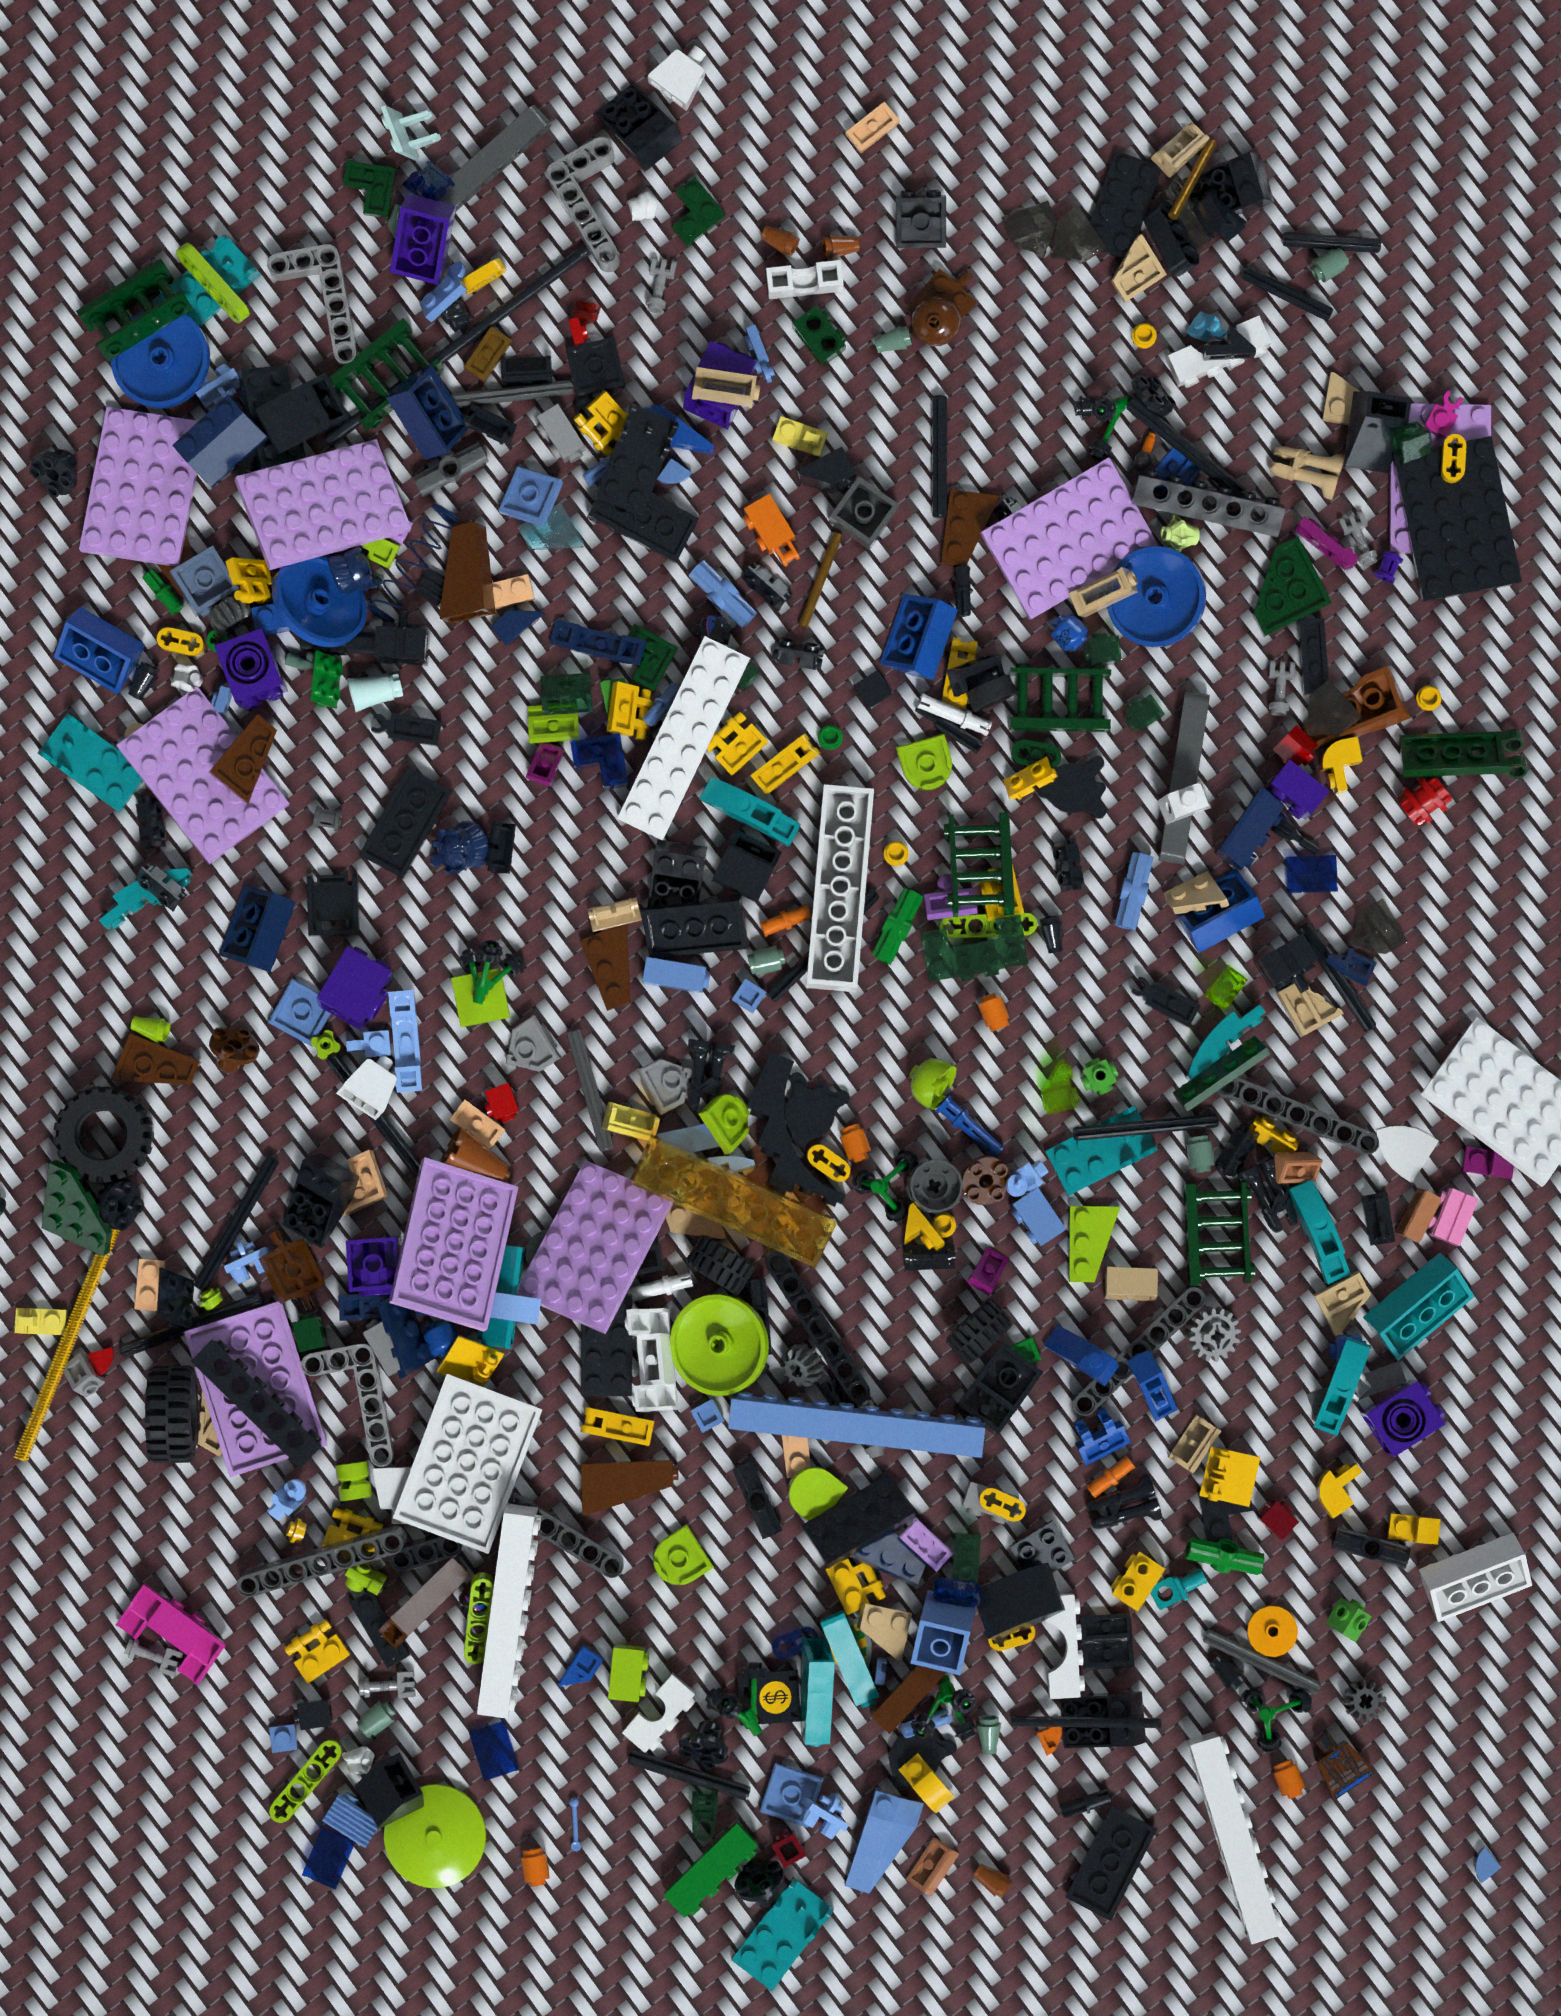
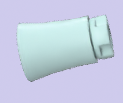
(374, 690)

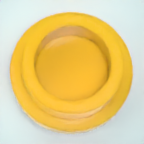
(1144, 335)
(1428, 698)
(896, 853)
(944, 1224)
(296, 1530)

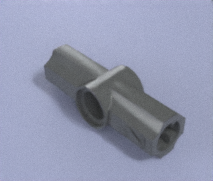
(435, 478)

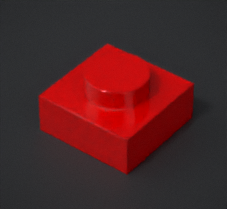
(578, 331)

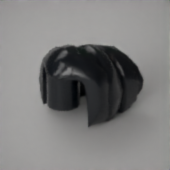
(456, 315)

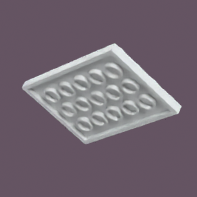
(1502, 1100)
(467, 1463)

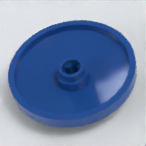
(165, 365)
(1167, 599)
(314, 605)

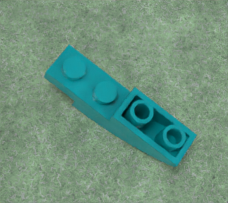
(750, 810)
(133, 896)
(1215, 1046)
(1320, 1230)
(1342, 1386)

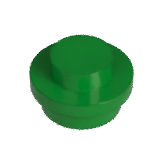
(830, 737)

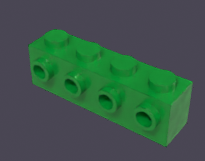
(711, 1869)

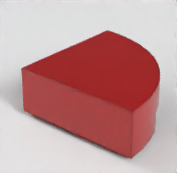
(101, 1360)

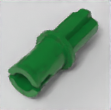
(162, 592)

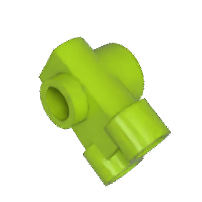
(363, 1576)

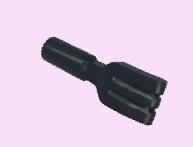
(1290, 833)

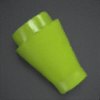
(152, 1028)

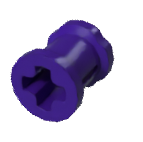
(1388, 567)

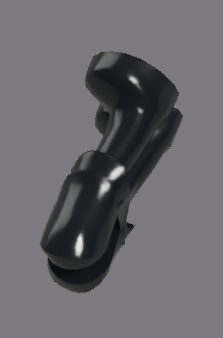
(712, 1085)
(1281, 1200)
(1113, 1501)

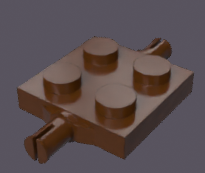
(947, 287)
(292, 1271)

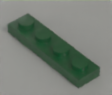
(1221, 1073)

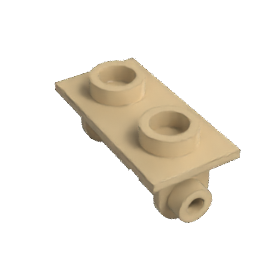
(614, 914)

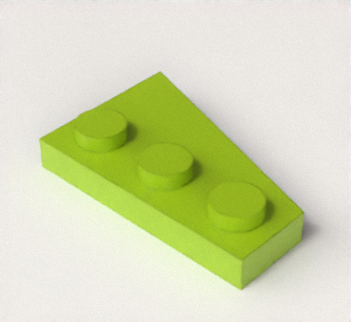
(1088, 1239)

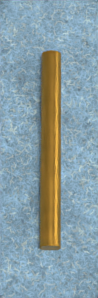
(1192, 179)
(820, 579)

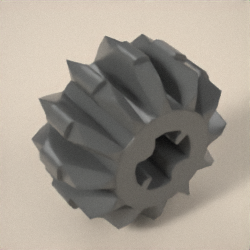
(229, 615)
(802, 1365)
(1355, 1700)

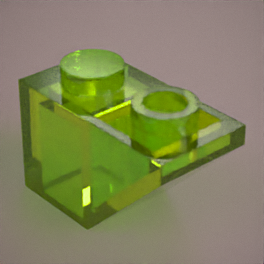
(1057, 1092)

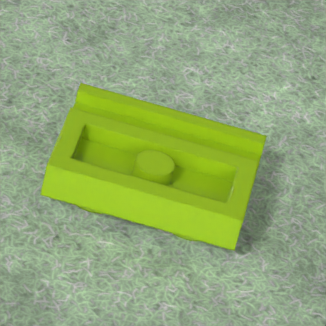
(551, 727)

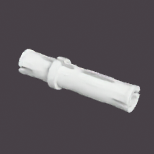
(954, 714)
(661, 1286)

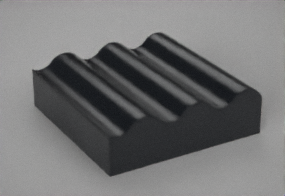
(431, 587)
(873, 689)

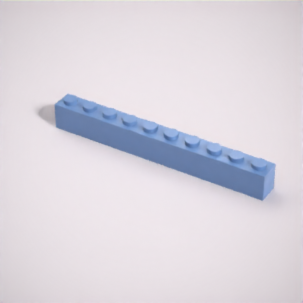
(857, 1425)

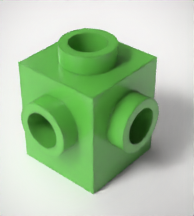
(1089, 1078)
(1348, 1618)

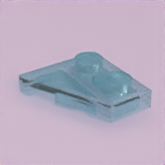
(557, 533)

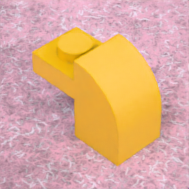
(1340, 755)
(1330, 1490)
(926, 1783)

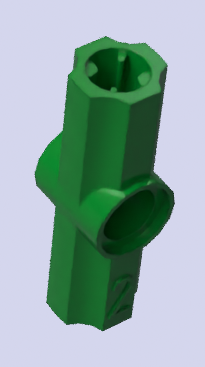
(897, 926)
(1224, 1556)

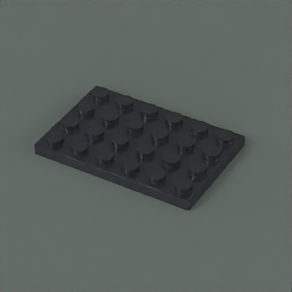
(1459, 528)

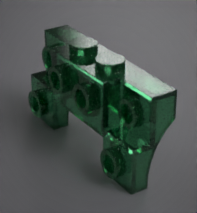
(975, 957)

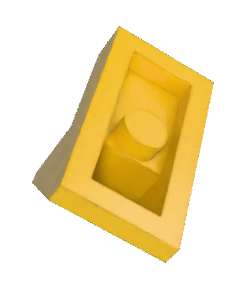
(917, 1225)
(1413, 1528)

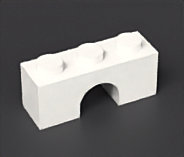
(790, 282)
(646, 1731)

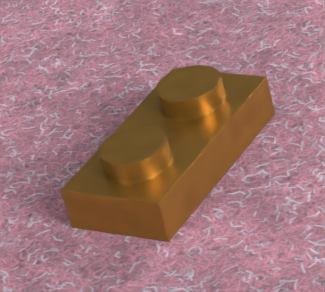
(487, 354)

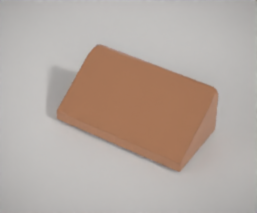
(1296, 1167)
(1418, 1215)
(932, 1866)

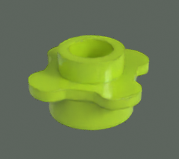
(323, 1052)
(210, 1298)

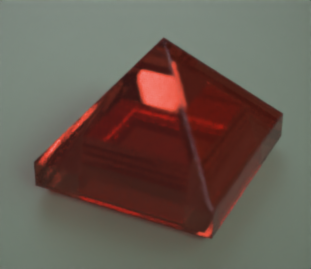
(586, 312)

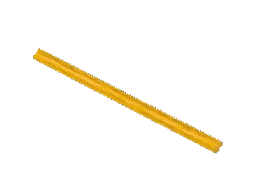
(63, 1354)

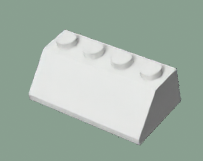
(1476, 1577)

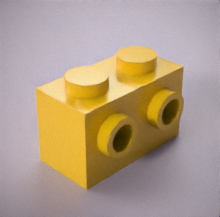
(1138, 1580)

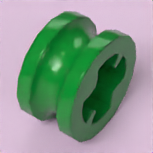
(210, 636)

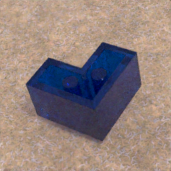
(602, 752)

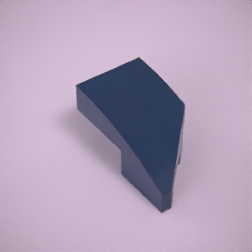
(514, 623)
(1353, 965)

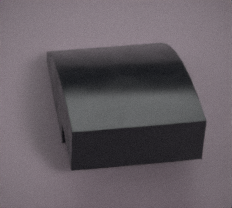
(999, 1388)
(1019, 1601)

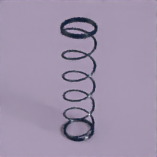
(445, 514)

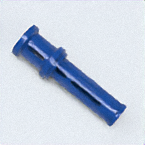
(947, 1108)

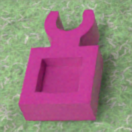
(1442, 418)

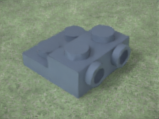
(204, 581)

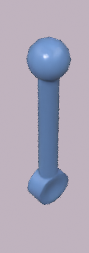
(576, 1845)

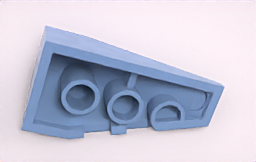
(885, 1831)

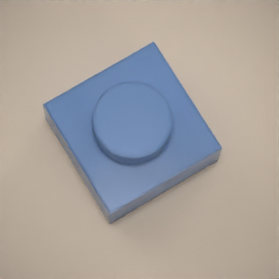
(222, 700)
(749, 996)
(707, 1415)
(283, 1738)

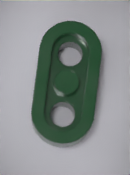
(1035, 751)

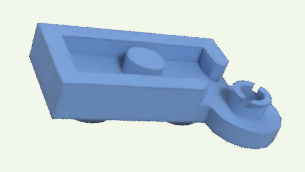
(445, 293)
(754, 343)

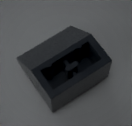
(747, 866)
(390, 1791)

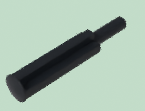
(953, 731)

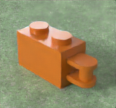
(770, 528)

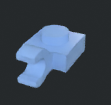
(374, 1044)

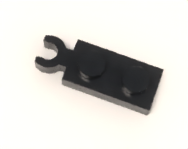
(410, 729)
(1168, 1002)

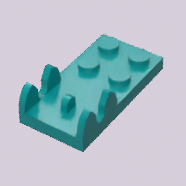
(231, 267)
(91, 762)
(1091, 1160)
(782, 1933)

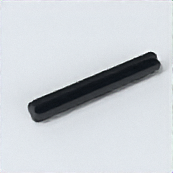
(1329, 242)
(1287, 293)

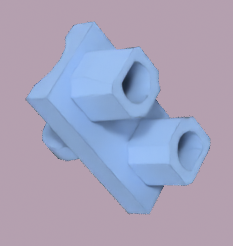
(226, 384)
(1025, 1178)
(238, 1267)
(287, 1498)
(832, 1822)

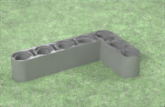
(580, 204)
(330, 294)
(364, 1393)

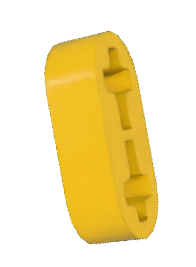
(484, 275)
(1447, 458)
(178, 647)
(824, 1168)
(999, 1510)
(1013, 1641)

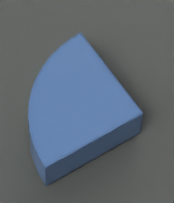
(674, 473)
(880, 1670)
(1485, 1865)

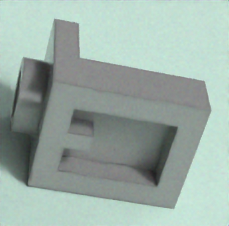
(82, 1376)

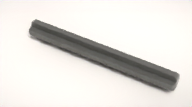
(513, 393)
(589, 1089)
(1261, 1661)

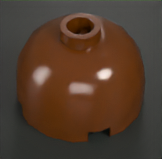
(945, 312)

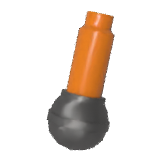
(1143, 459)

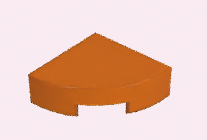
(1049, 1738)

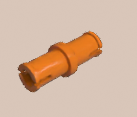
(785, 920)
(1110, 1476)

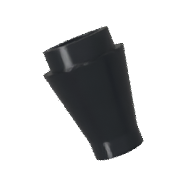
(143, 679)
(1051, 931)
(1229, 1674)

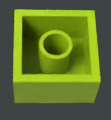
(627, 1673)

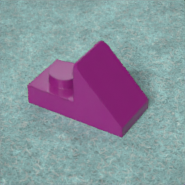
(545, 763)
(1486, 1163)
(988, 1271)

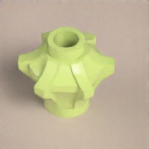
(1179, 534)

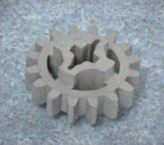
(1211, 1332)

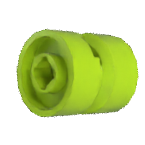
(353, 1481)

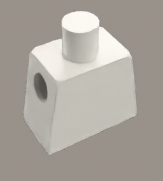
(679, 76)
(1184, 803)
(370, 1087)
(389, 1487)

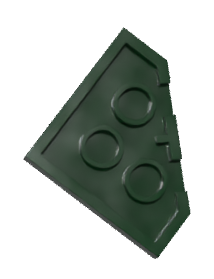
(1289, 589)
(72, 1211)

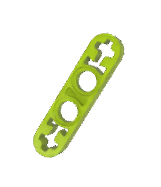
(212, 283)
(988, 929)
(478, 1618)
(307, 1782)

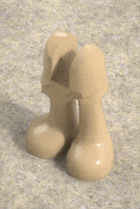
(1299, 459)

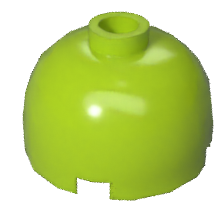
(931, 1080)

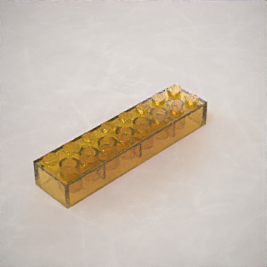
(733, 1200)

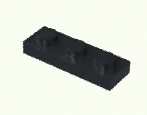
(1313, 654)
(372, 1619)

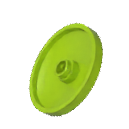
(719, 1344)
(439, 1840)

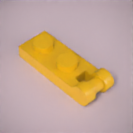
(957, 645)
(784, 765)
(618, 1426)

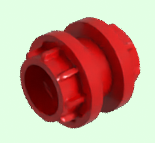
(1424, 799)

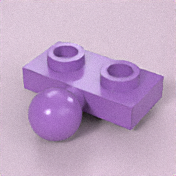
(937, 904)

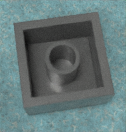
(864, 513)

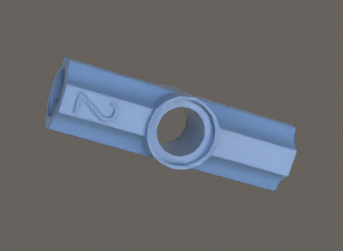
(722, 594)
(1134, 891)

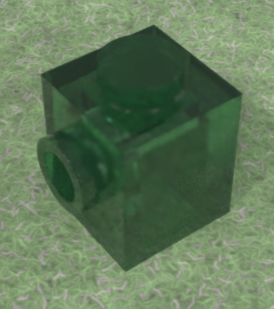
(1411, 441)
(1103, 650)
(1142, 714)

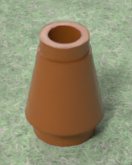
(781, 240)
(839, 245)
(993, 1880)

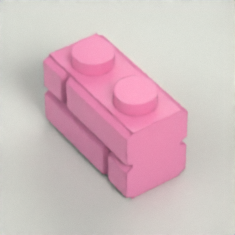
(1453, 1216)

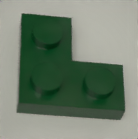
(377, 182)
(703, 212)
(657, 658)

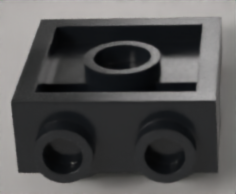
(921, 220)

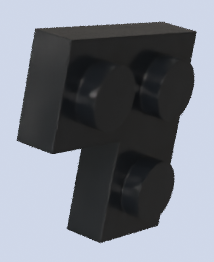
(1216, 1517)

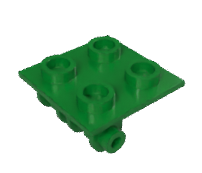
(326, 680)

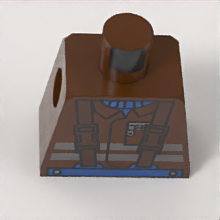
(1340, 1766)

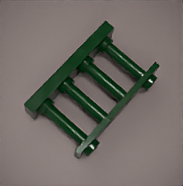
(126, 295)
(362, 363)
(1047, 720)
(1000, 852)
(1195, 1222)

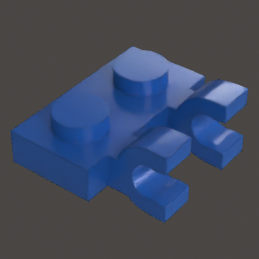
(1102, 1442)

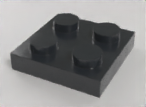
(595, 367)

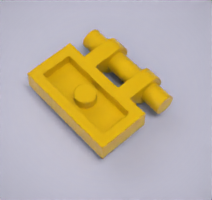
(609, 415)
(248, 574)
(623, 710)
(741, 749)
(336, 1534)
(848, 1586)
(321, 1658)

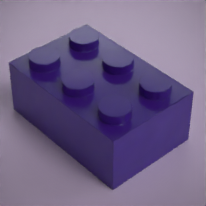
(422, 239)

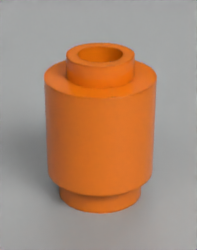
(994, 1012)
(855, 1143)
(1289, 1779)
(535, 1866)

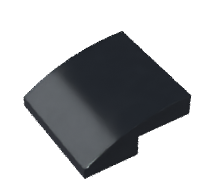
(1107, 1641)

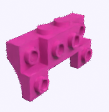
(176, 1626)

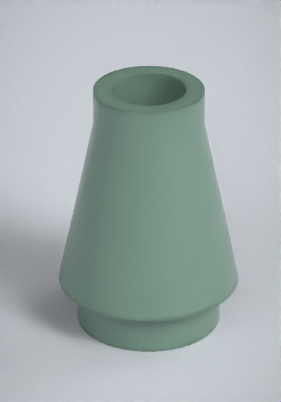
(893, 340)
(988, 1731)

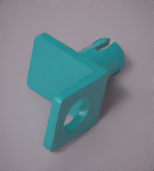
(1179, 1587)

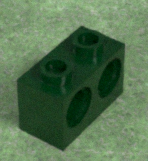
(813, 338)
(310, 1332)

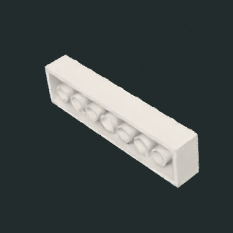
(683, 738)
(840, 888)
(507, 1615)
(1233, 1838)

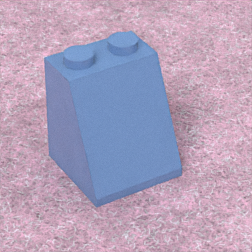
(942, 1636)

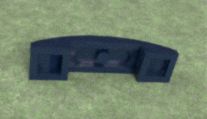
(597, 643)
(363, 1307)

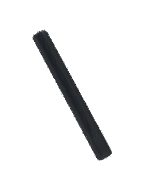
(939, 456)
(1338, 979)
(689, 1775)

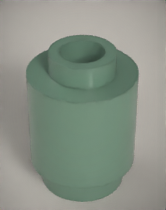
(1329, 265)
(766, 960)
(1200, 1154)
(376, 1719)

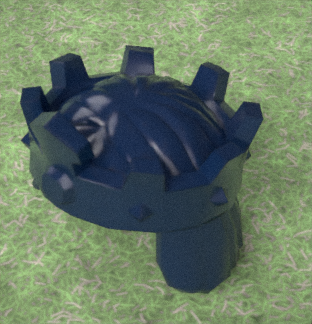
(352, 571)
(460, 848)

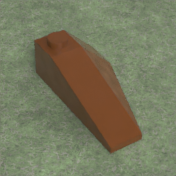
(1378, 702)

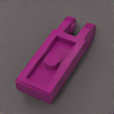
(1326, 544)

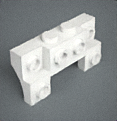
(655, 1360)

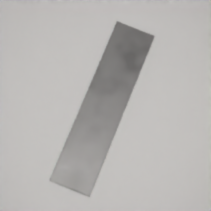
(1379, 1379)

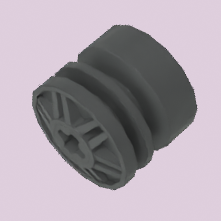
(948, 1189)

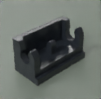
(526, 371)
(975, 673)

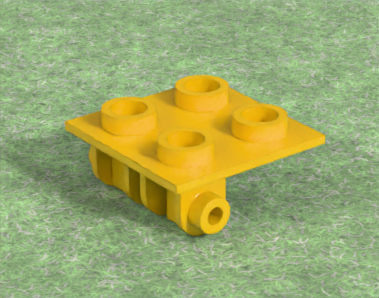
(470, 1361)
(1229, 1476)

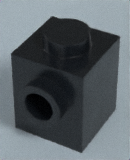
(313, 1714)

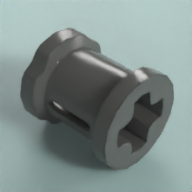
(327, 818)

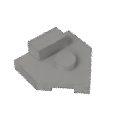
(532, 1046)
(665, 1084)

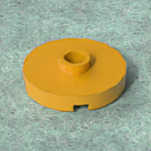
(1272, 1617)

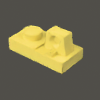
(799, 436)
(40, 1321)

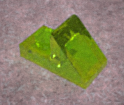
(1226, 987)

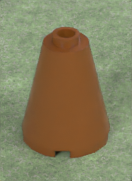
(472, 1155)

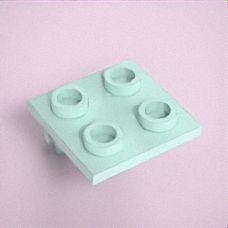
(400, 141)

